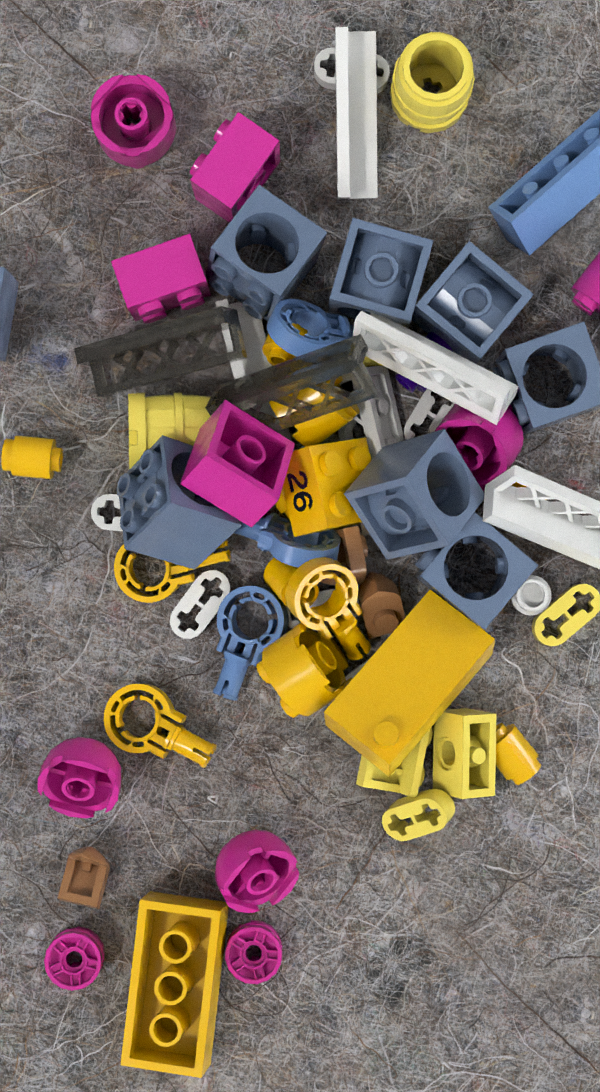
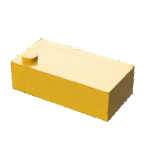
(409, 682)
(174, 984)

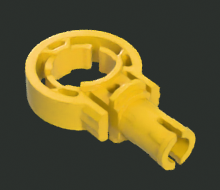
(121, 568)
(334, 611)
(178, 738)

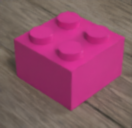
(235, 166)
(161, 279)
(238, 464)

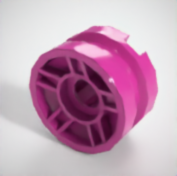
(257, 968)
(78, 974)

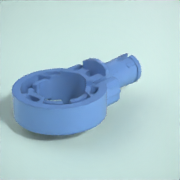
(321, 326)
(277, 537)
(232, 637)

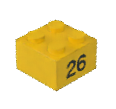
(318, 482)

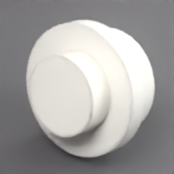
(532, 596)

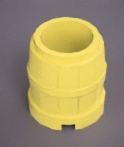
(444, 63)
(165, 415)

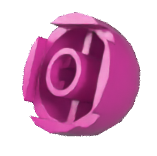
(80, 777)
(255, 870)

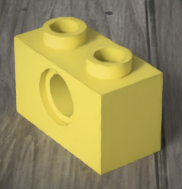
(465, 753)

